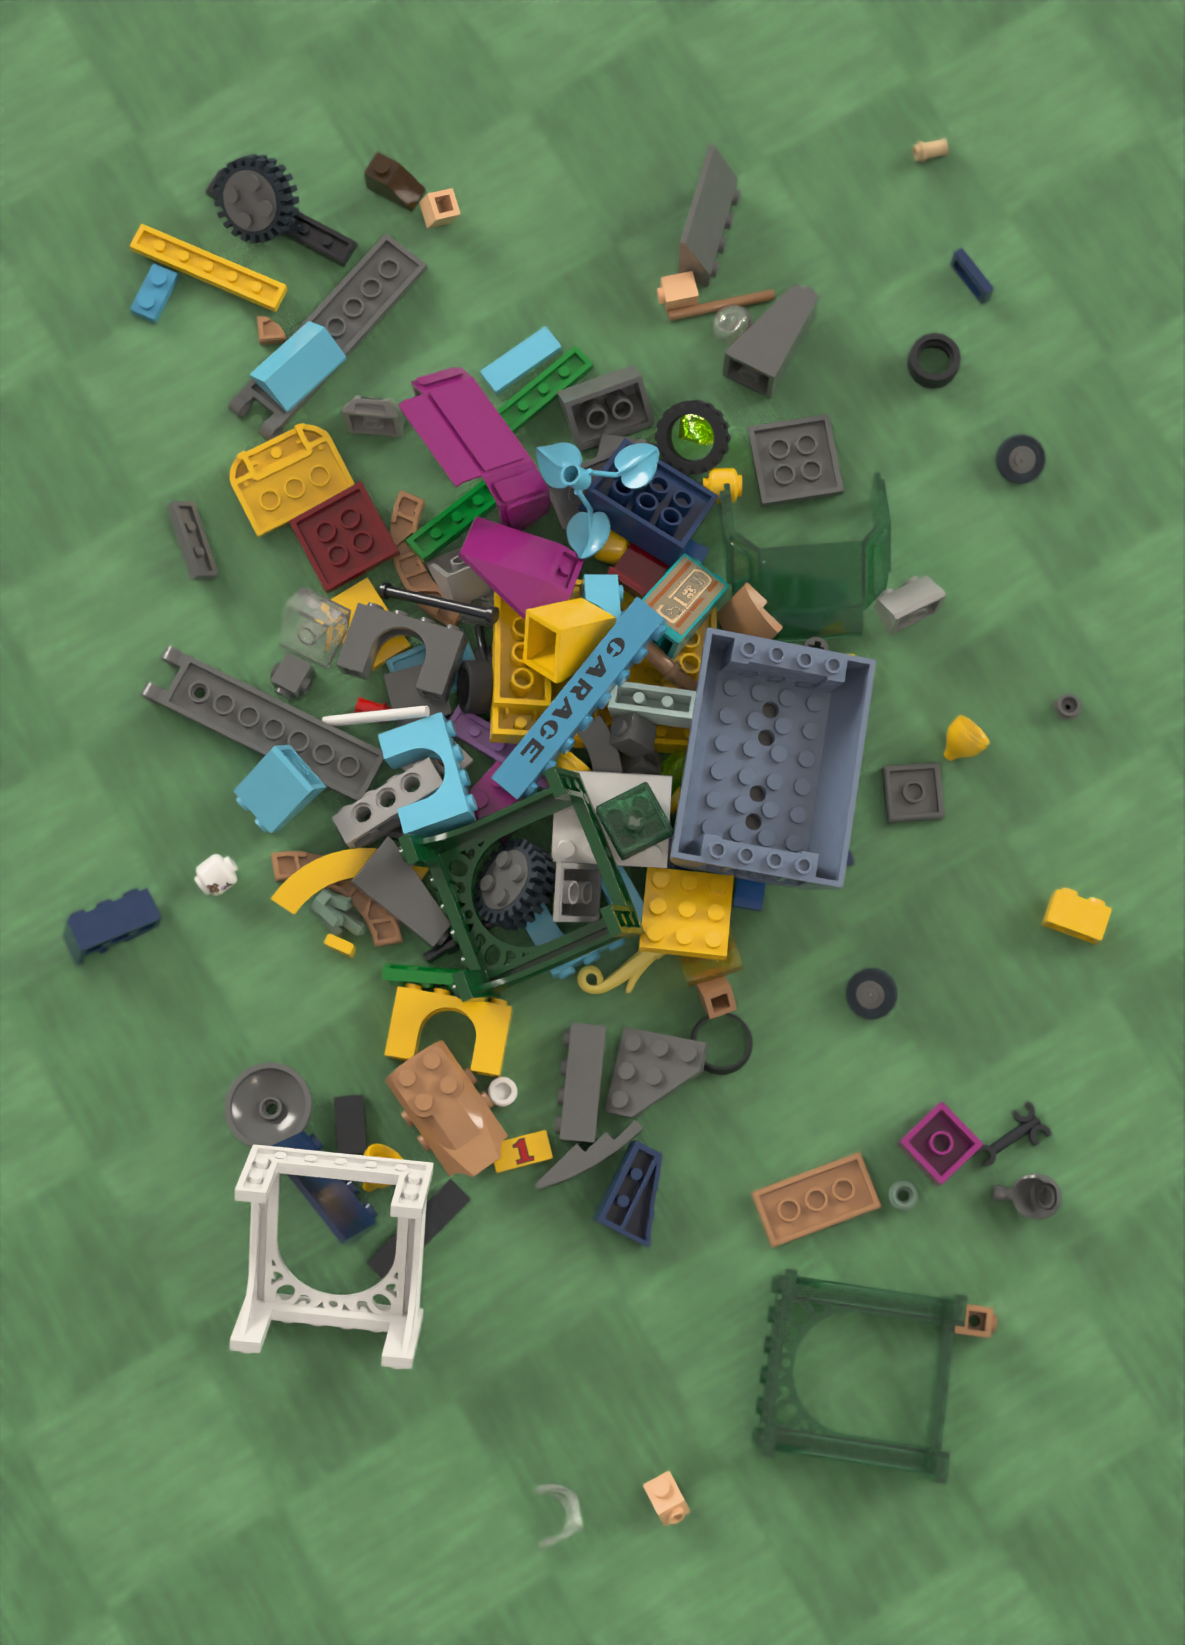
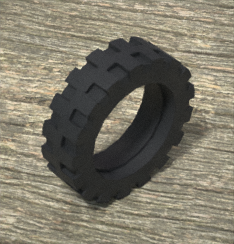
(720, 431)

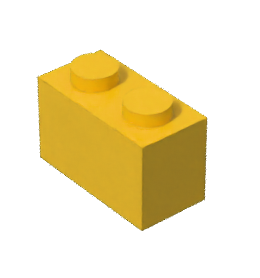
(1077, 916)

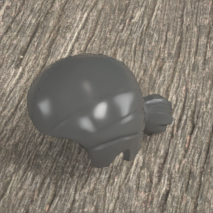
(1032, 1195)

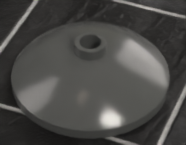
(258, 1090)

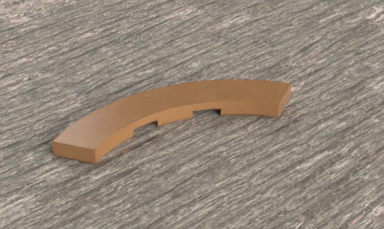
(410, 568)
(382, 926)

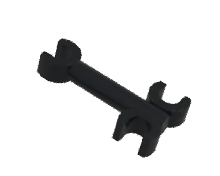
(1029, 1125)

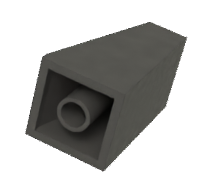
(770, 343)

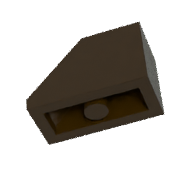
(393, 182)

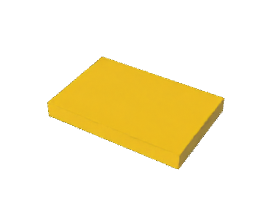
(364, 593)

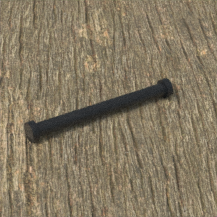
(490, 614)

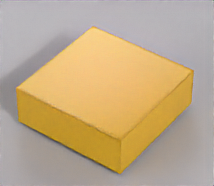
(340, 946)

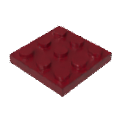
(344, 537)

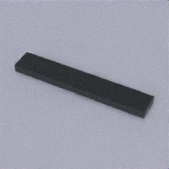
(311, 235)

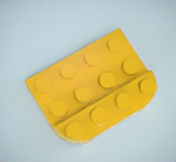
(288, 476)

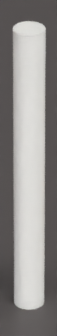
(377, 716)

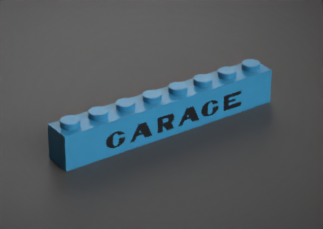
(580, 699)

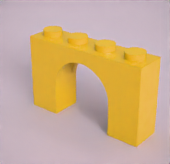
(416, 1007)

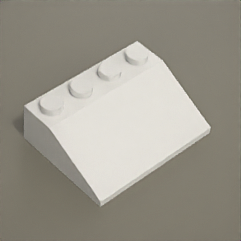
(569, 839)

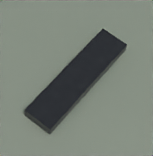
(439, 1212)

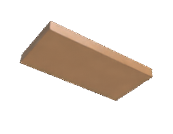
(815, 1199)

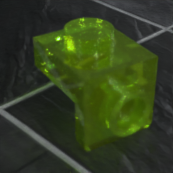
(695, 430)

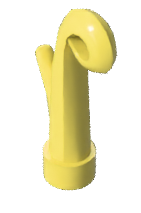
(631, 970)

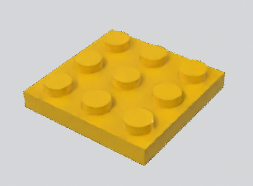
(686, 913)

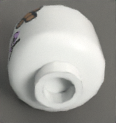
(216, 874)

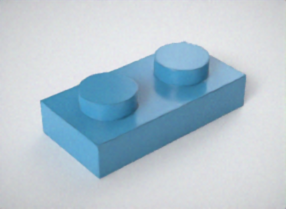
(154, 293)

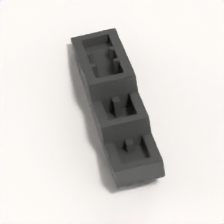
(578, 1161)

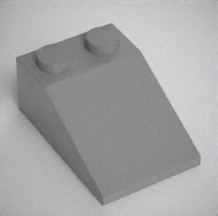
(577, 892)

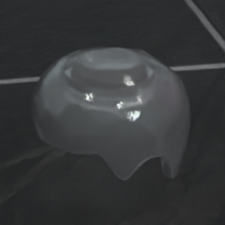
(731, 323)

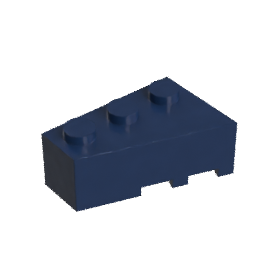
(110, 924)
(632, 1194)

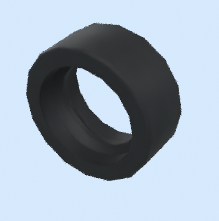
(939, 341)
(474, 686)

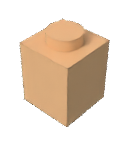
(439, 208)
(677, 291)

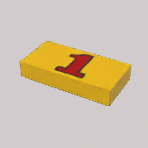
(524, 1151)

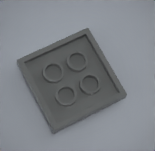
(795, 460)

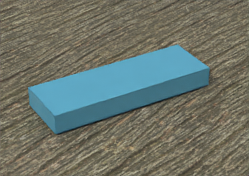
(520, 360)

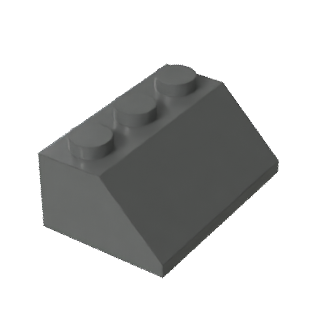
(607, 406)

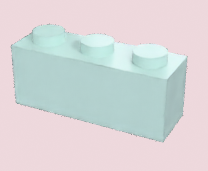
(653, 703)

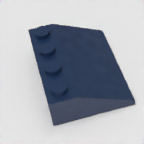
(654, 517)
(332, 1198)

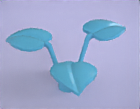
(562, 468)

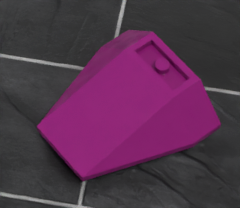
(520, 565)

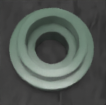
(912, 1195)

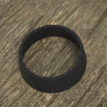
(730, 1069)

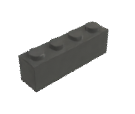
(582, 1083)

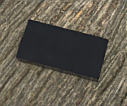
(350, 1124)

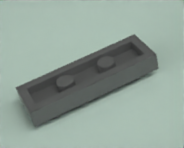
(192, 540)

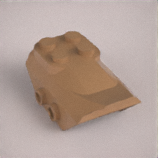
(448, 1110)

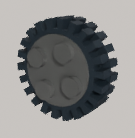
(256, 198)
(515, 884)

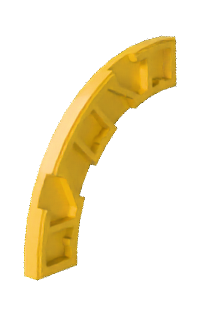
(324, 872)

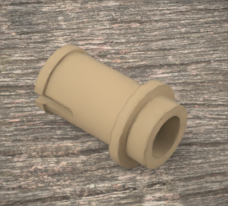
(931, 149)

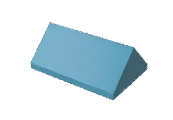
(299, 365)

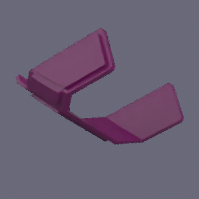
(475, 442)

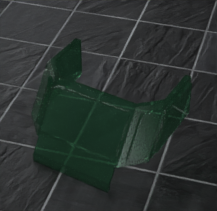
(813, 586)

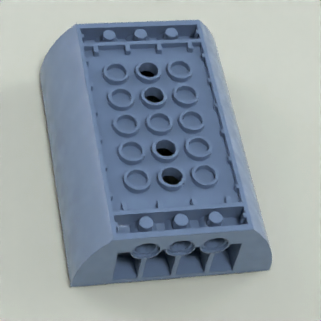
(804, 774)

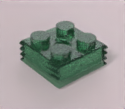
(639, 803)

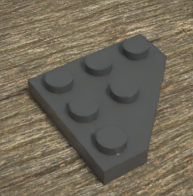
(651, 1069)

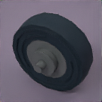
(1020, 459)
(871, 993)

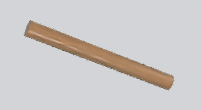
(714, 306)

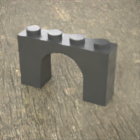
(375, 626)

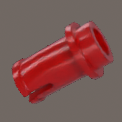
(365, 705)

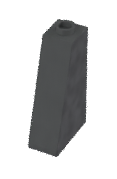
(402, 894)

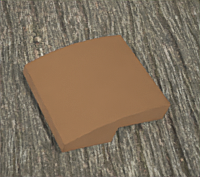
(747, 616)

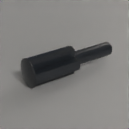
(483, 652)

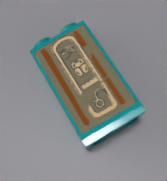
(685, 600)

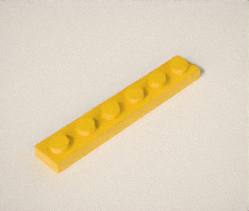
(208, 267)

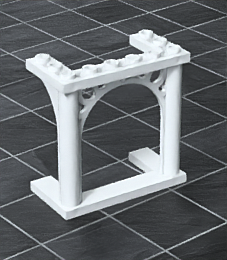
(401, 1319)

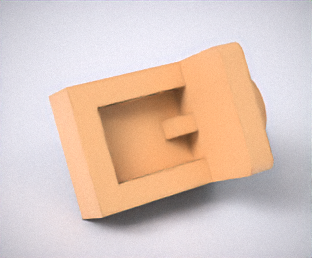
(667, 1499)

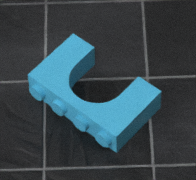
(451, 804)
(546, 930)

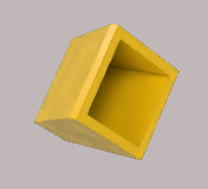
(563, 636)

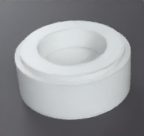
(502, 1091)

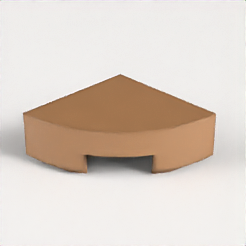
(269, 331)

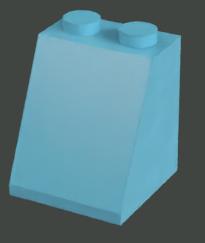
(278, 788)

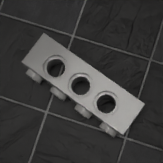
(374, 802)

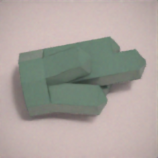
(336, 913)

